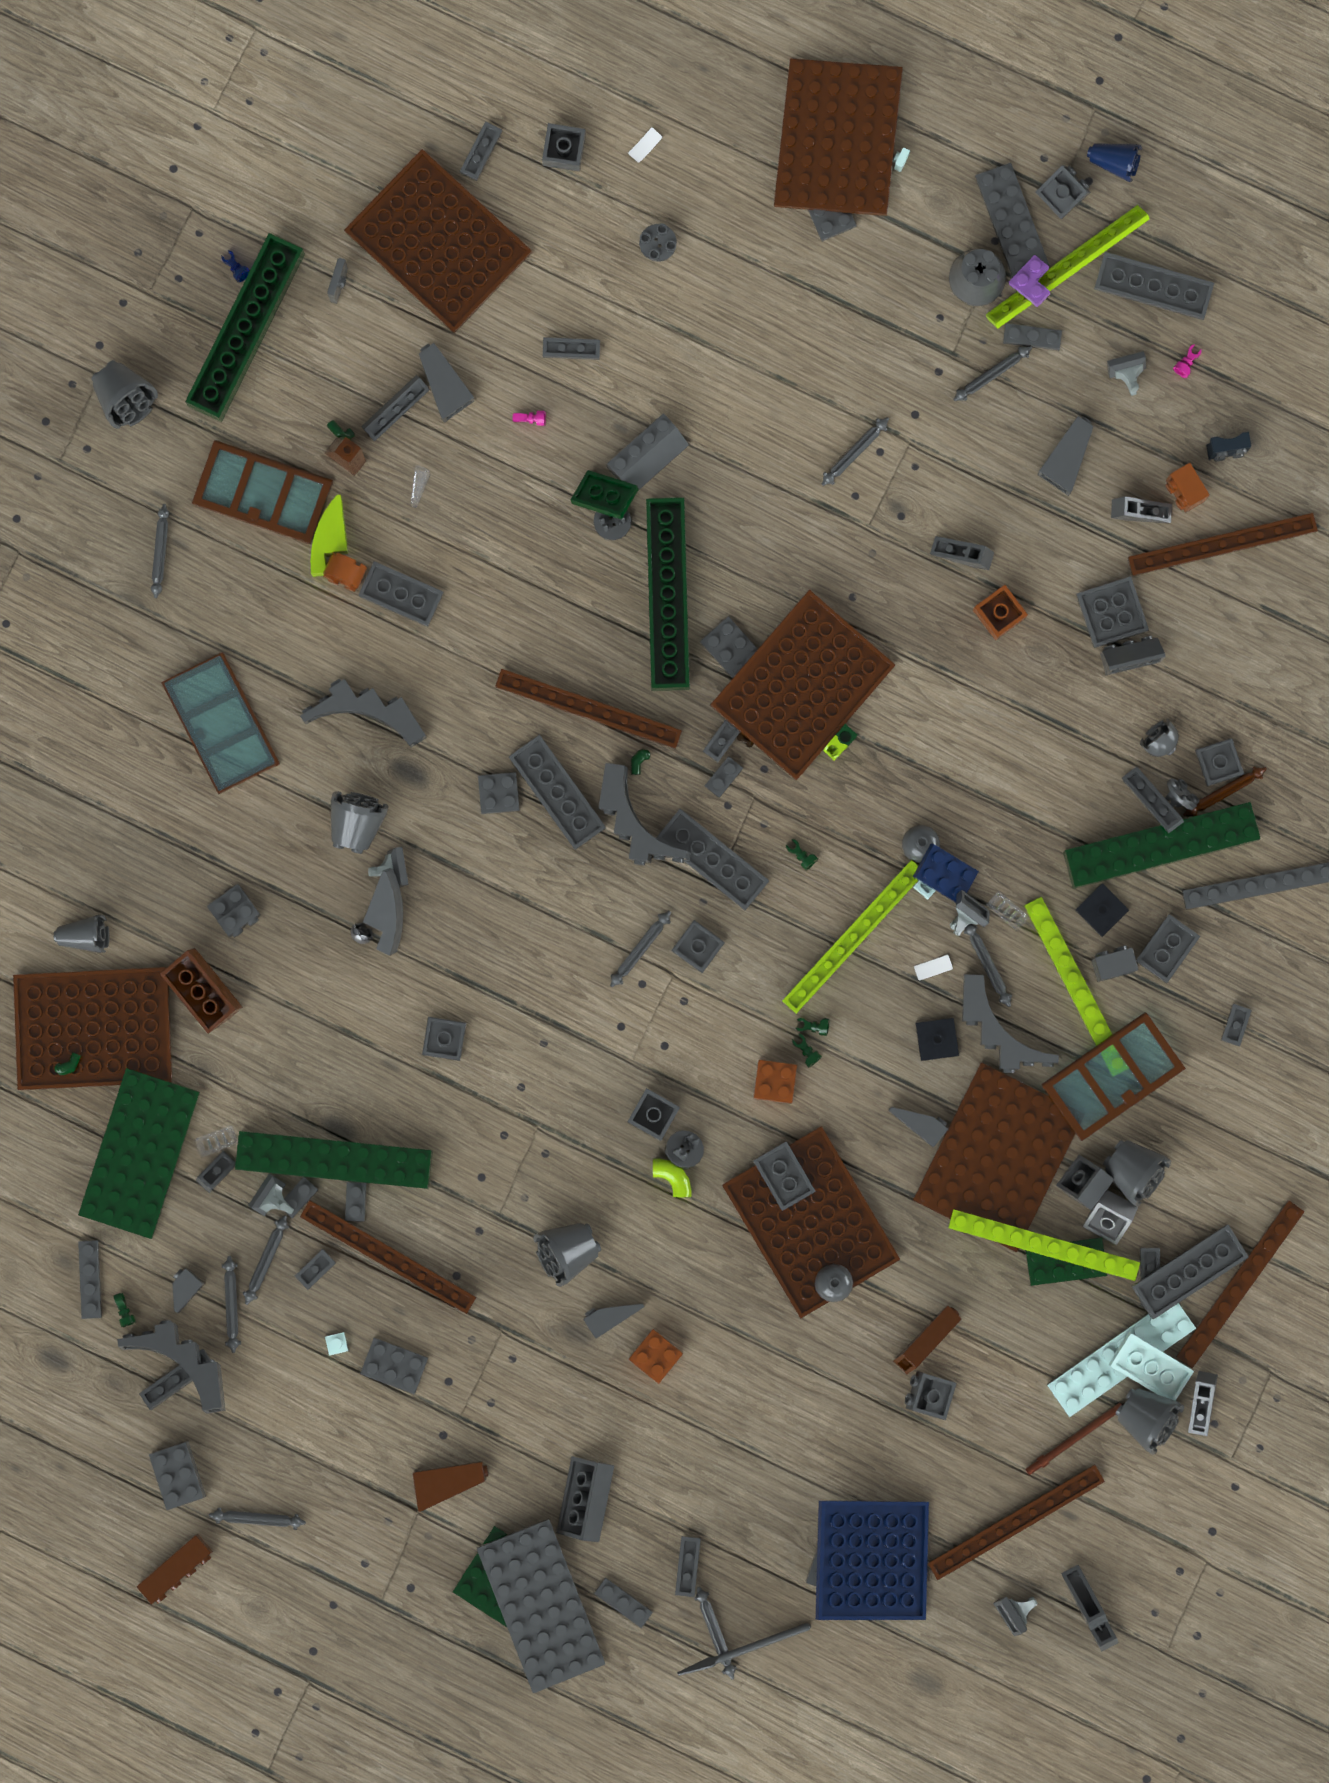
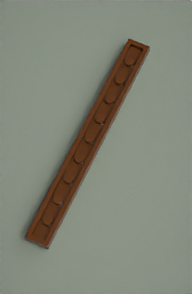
(1222, 544)
(588, 708)
(388, 1257)
(1240, 1284)
(1016, 1522)

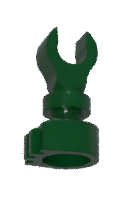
(807, 861)
(822, 1027)
(812, 1057)
(126, 1319)

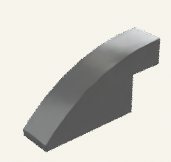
(386, 912)
(1090, 1608)

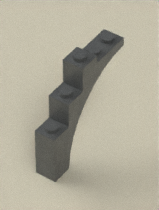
(368, 703)
(616, 799)
(1011, 1052)
(165, 1341)

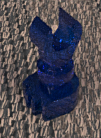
(240, 272)

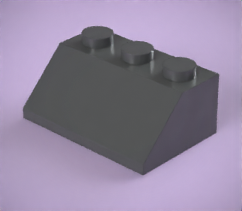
(1132, 655)

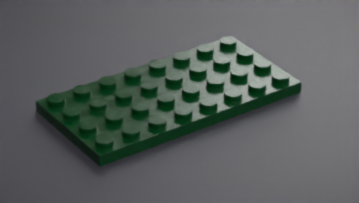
(139, 1153)

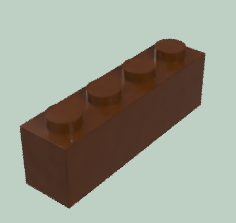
(174, 1569)

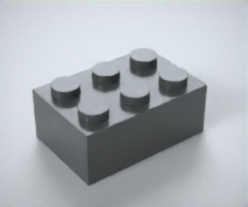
(177, 1475)

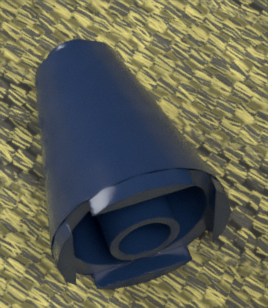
(1116, 158)

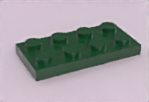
(1051, 1270)

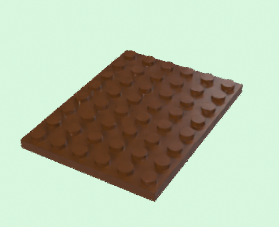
(838, 137)
(438, 241)
(802, 685)
(101, 1015)
(997, 1152)
(818, 1230)

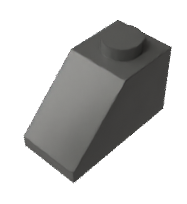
(185, 1288)

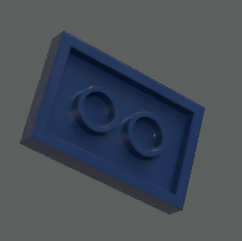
(945, 872)

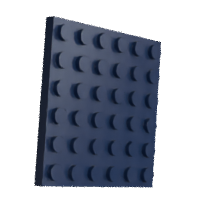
(872, 1560)

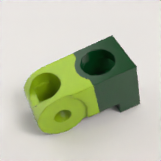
(840, 742)

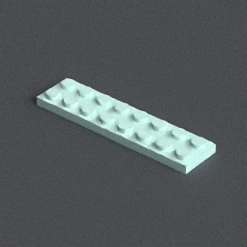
(1094, 1374)

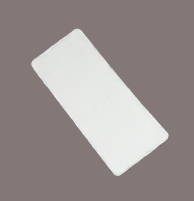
(645, 145)
(933, 967)

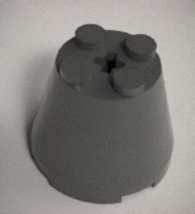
(981, 285)
(123, 394)
(355, 820)
(1136, 1170)
(566, 1251)
(1149, 1418)

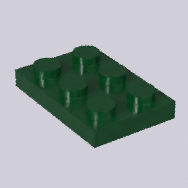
(604, 494)

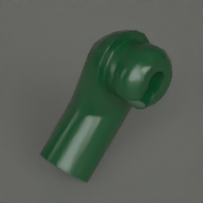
(338, 431)
(637, 759)
(68, 1067)

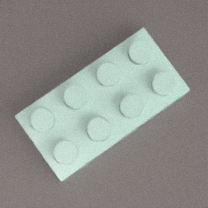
(1150, 1367)

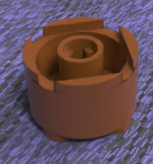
(344, 571)

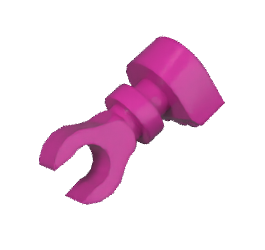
(1183, 368)
(539, 417)

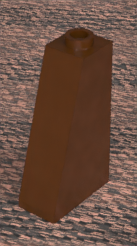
(346, 454)
(927, 1340)
(443, 1483)

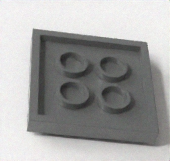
(1112, 612)

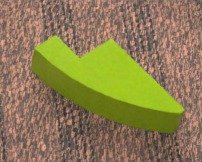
(329, 536)

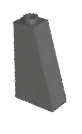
(446, 386)
(1065, 460)

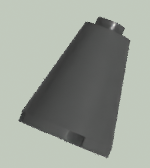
(84, 934)

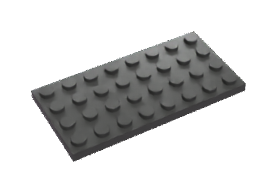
(540, 1605)

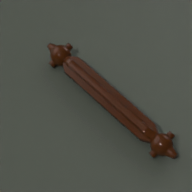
(1226, 791)

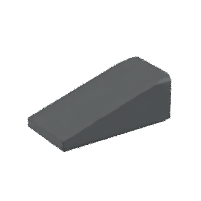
(216, 1172)

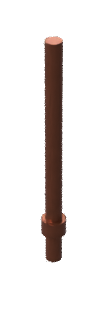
(1044, 1460)

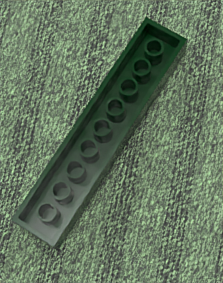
(245, 327)
(667, 594)
(1158, 848)
(333, 1160)

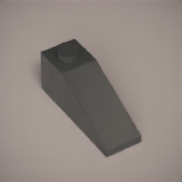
(1140, 510)
(962, 552)
(925, 1126)
(607, 1318)
(1202, 1403)

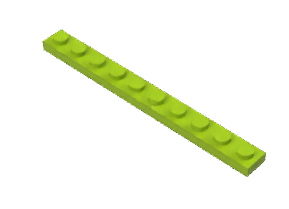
(1072, 263)
(852, 938)
(1068, 970)
(1044, 1245)

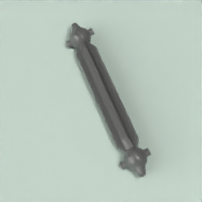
(992, 373)
(855, 451)
(160, 551)
(640, 949)
(988, 964)
(265, 1260)
(231, 1304)
(257, 1518)
(714, 1630)

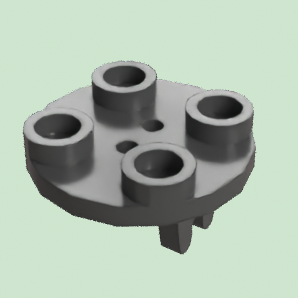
(666, 239)
(605, 529)
(1180, 794)
(690, 1143)

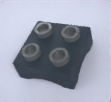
(1221, 448)

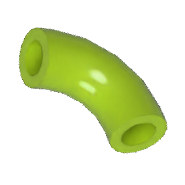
(675, 1175)

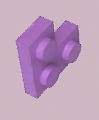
(1027, 281)

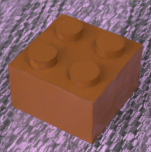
(1187, 488)
(1000, 612)
(775, 1081)
(655, 1356)

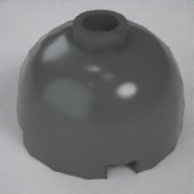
(1161, 739)
(917, 841)
(833, 1282)

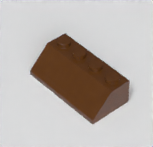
(201, 990)

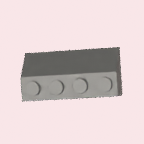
(648, 453)
(585, 1499)

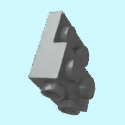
(1063, 191)
(234, 911)
(930, 1395)

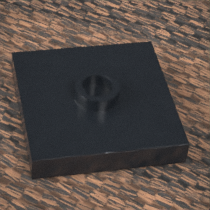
(1102, 910)
(937, 1039)

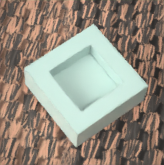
(900, 159)
(924, 890)
(336, 1343)

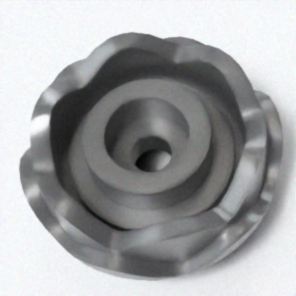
(361, 933)

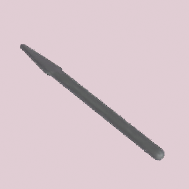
(712, 1661)

